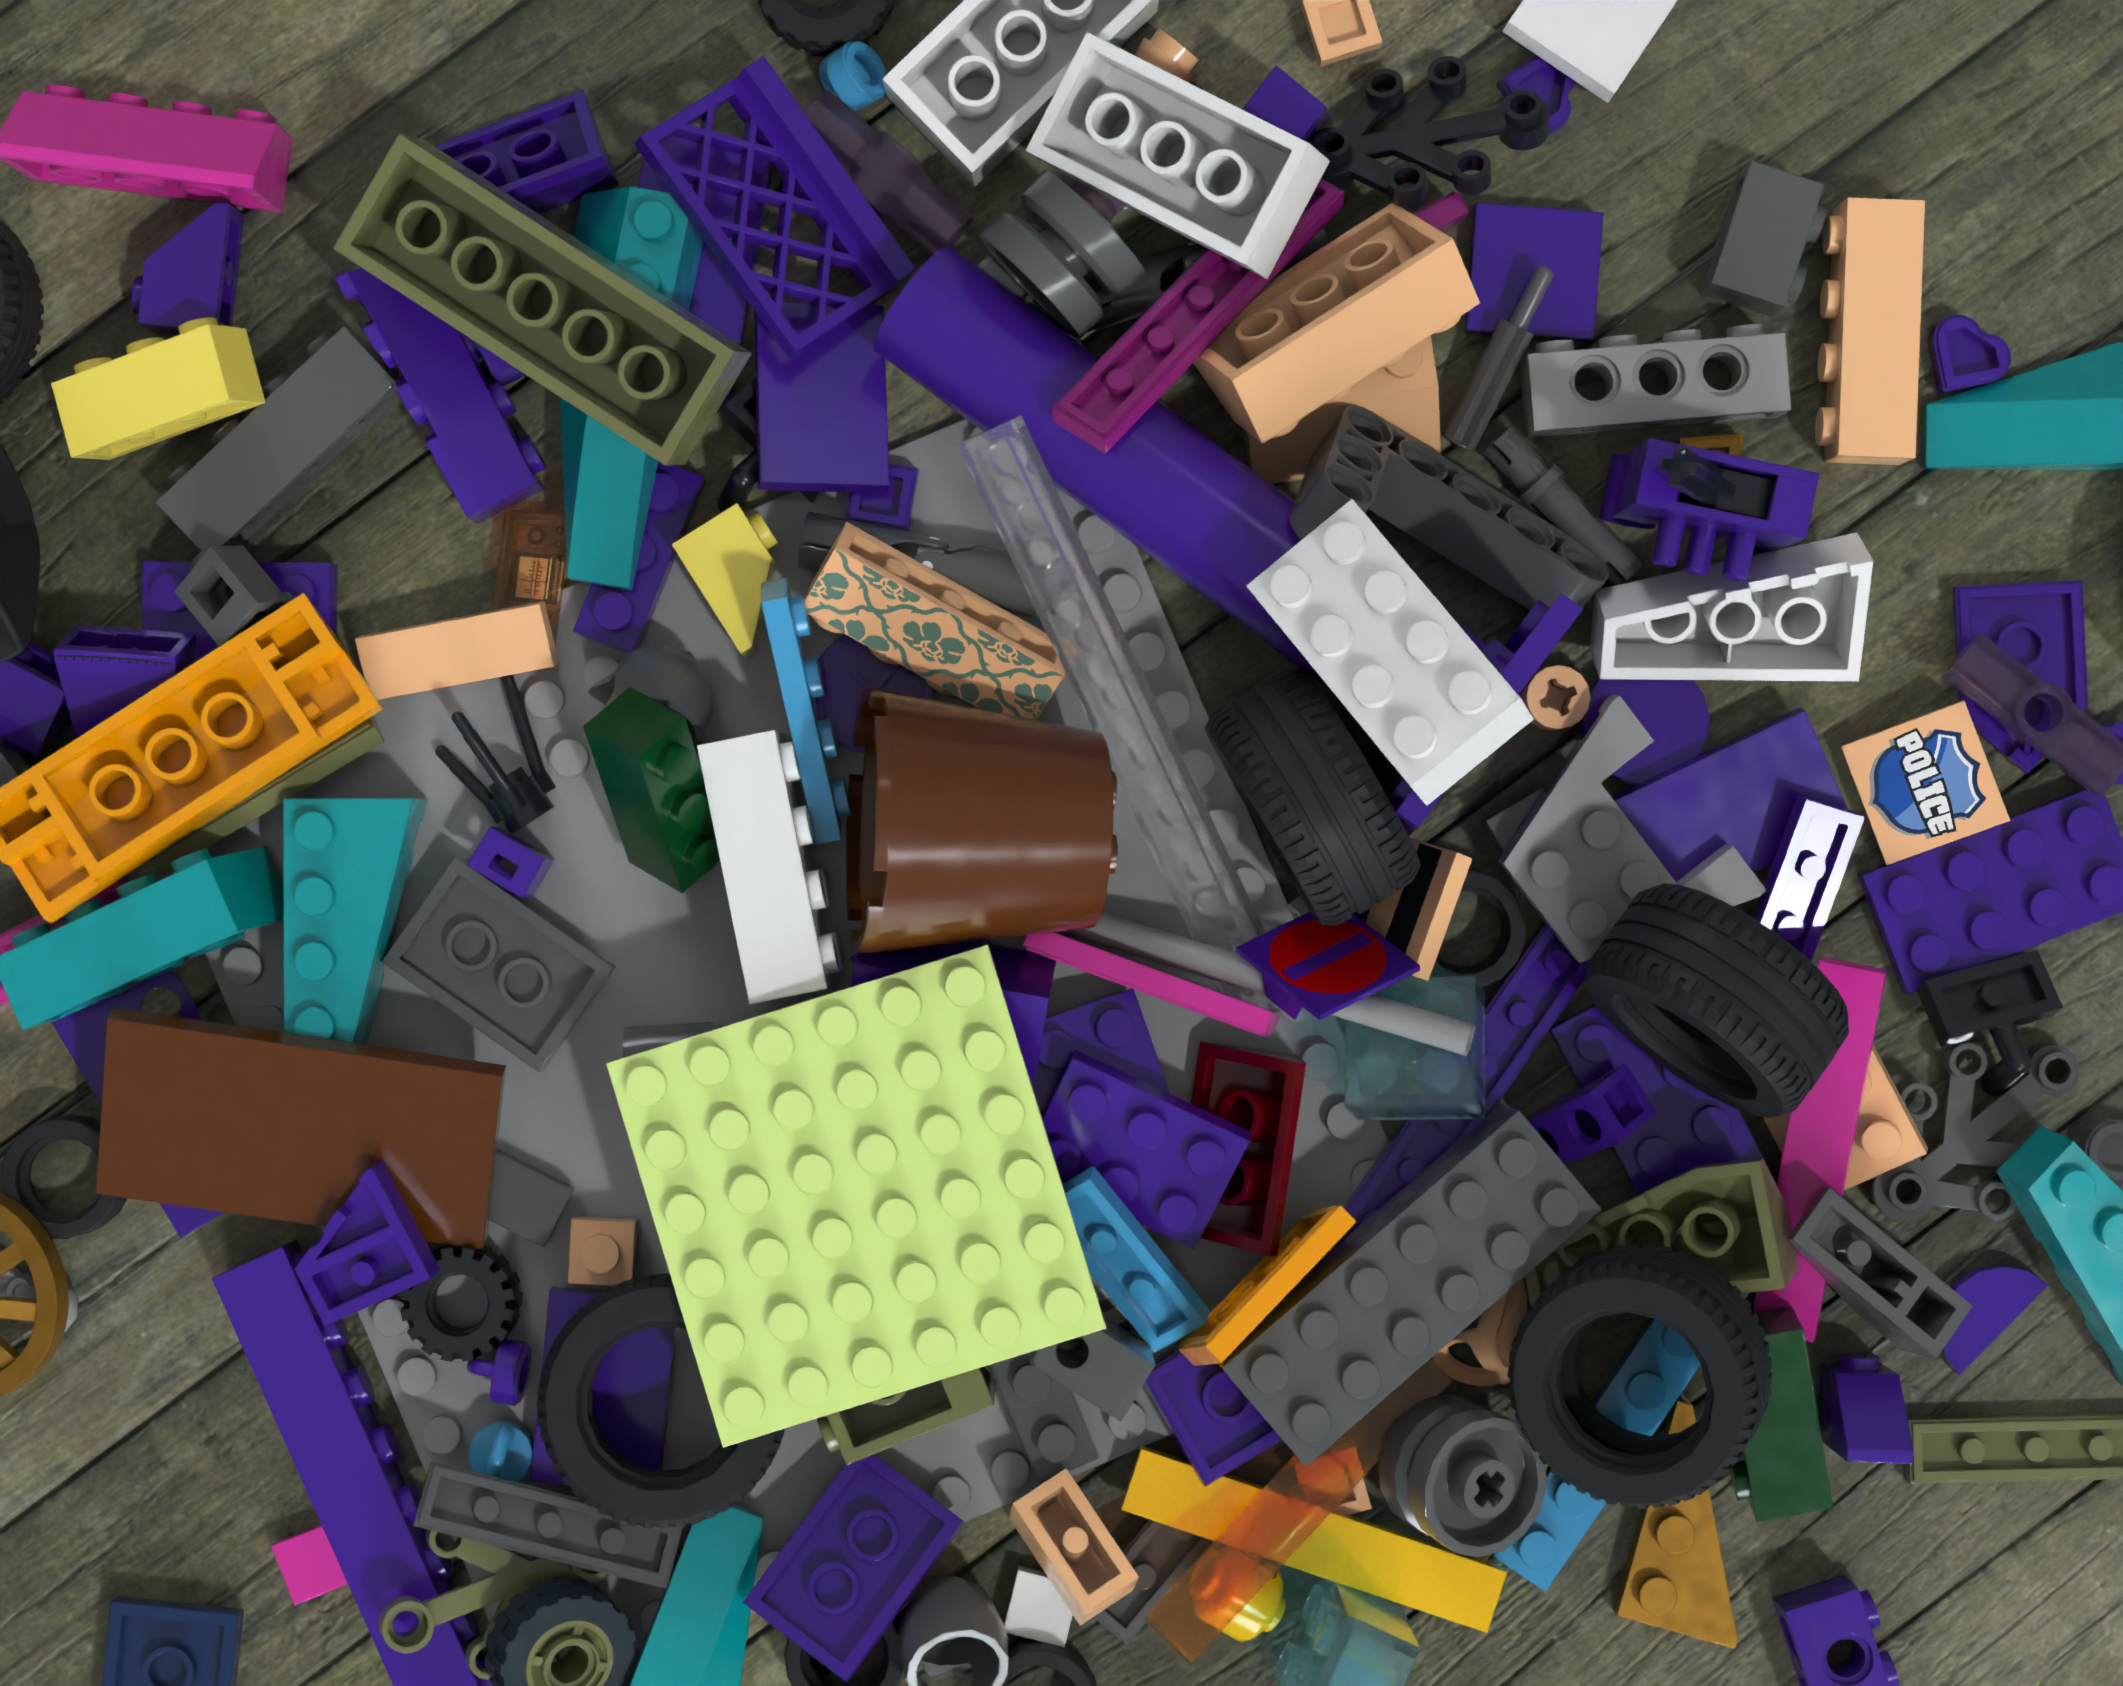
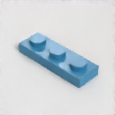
(1132, 1264)

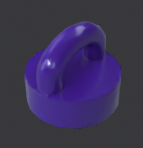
(507, 1373)

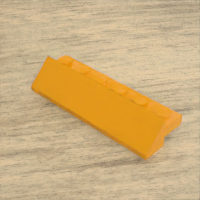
(180, 757)

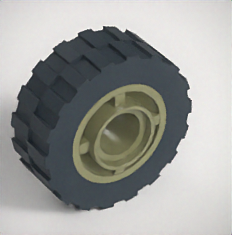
(557, 1617)

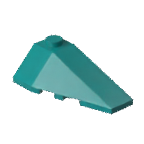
(2035, 420)

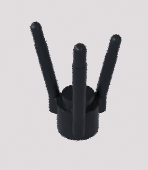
(515, 795)

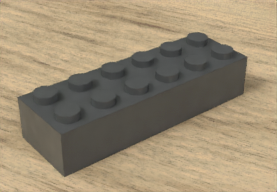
(1408, 1281)

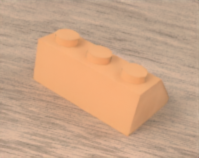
(1398, 393)

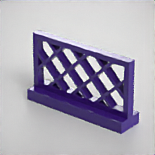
(810, 173)

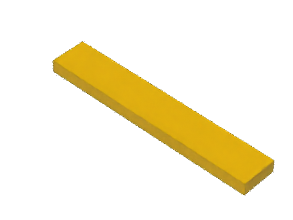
(1337, 1550)

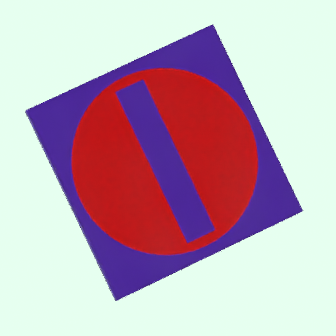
(1324, 964)

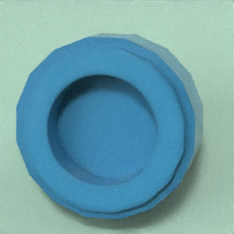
(853, 74)
(502, 1450)

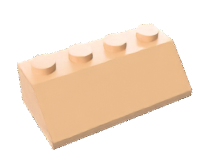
(1337, 321)

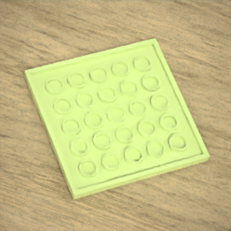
(856, 1196)

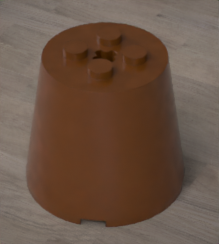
(974, 825)

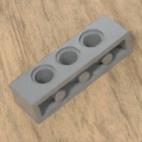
(1756, 388)

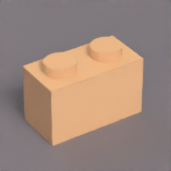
(1073, 1546)

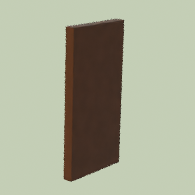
(293, 1123)

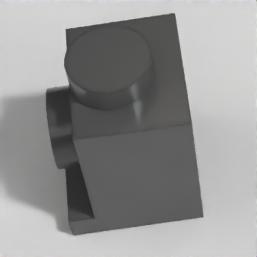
(229, 591)

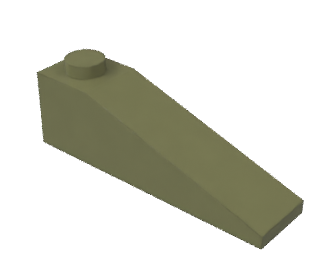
(1714, 1212)

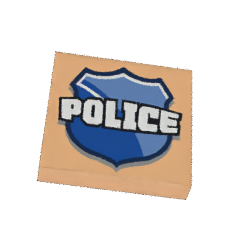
(1925, 782)

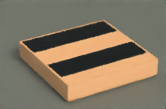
(1421, 911)

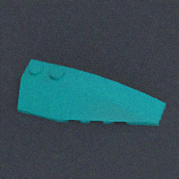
(603, 474)
(701, 1616)

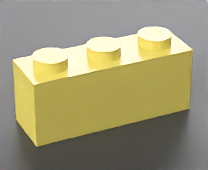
(157, 390)

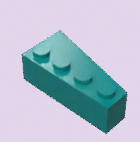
(341, 908)
(2079, 1223)

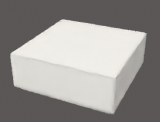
(1037, 1609)

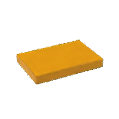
(1266, 1285)

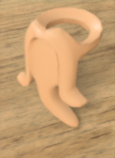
(1489, 1341)

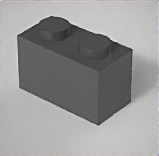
(1764, 239)

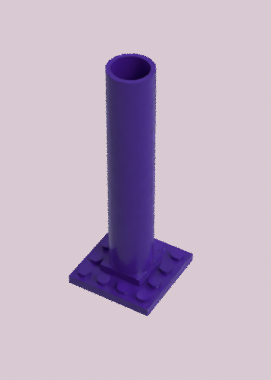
(1161, 480)

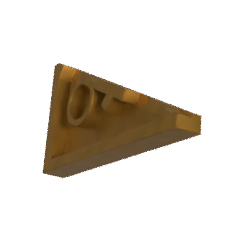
(1677, 1565)

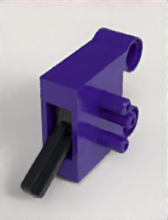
(1711, 496)

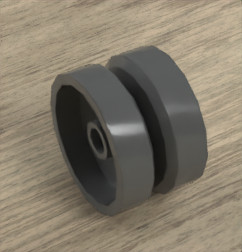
(1071, 245)
(1462, 1475)

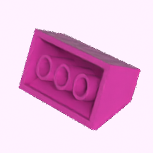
(148, 149)

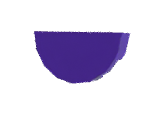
(1997, 1299)

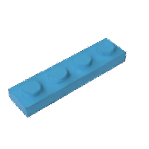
(800, 684)

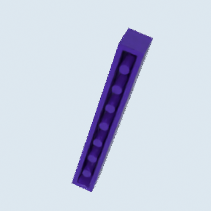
(345, 1461)

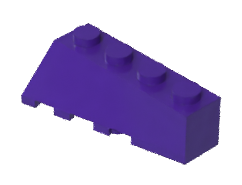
(452, 397)

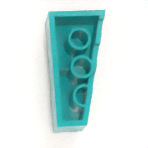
(141, 934)

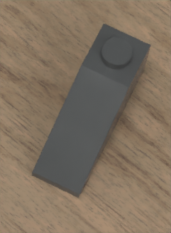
(1878, 1276)

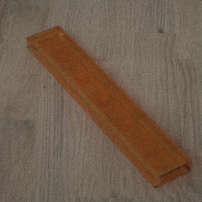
(1278, 1524)

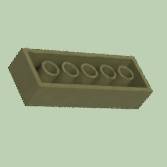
(542, 300)

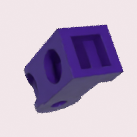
(1593, 1115)

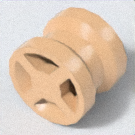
(1546, 701)

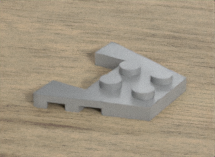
(1585, 858)

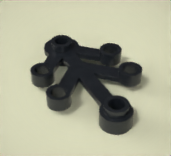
(1415, 138)

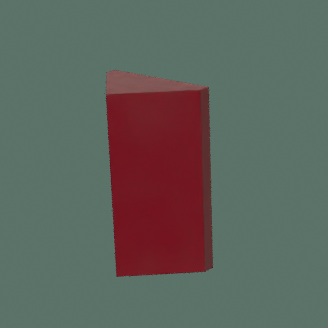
(1263, 1096)

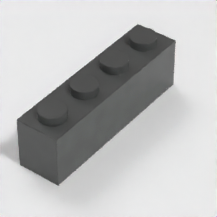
(281, 443)

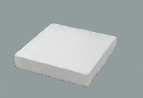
(1589, 38)

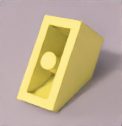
(729, 565)

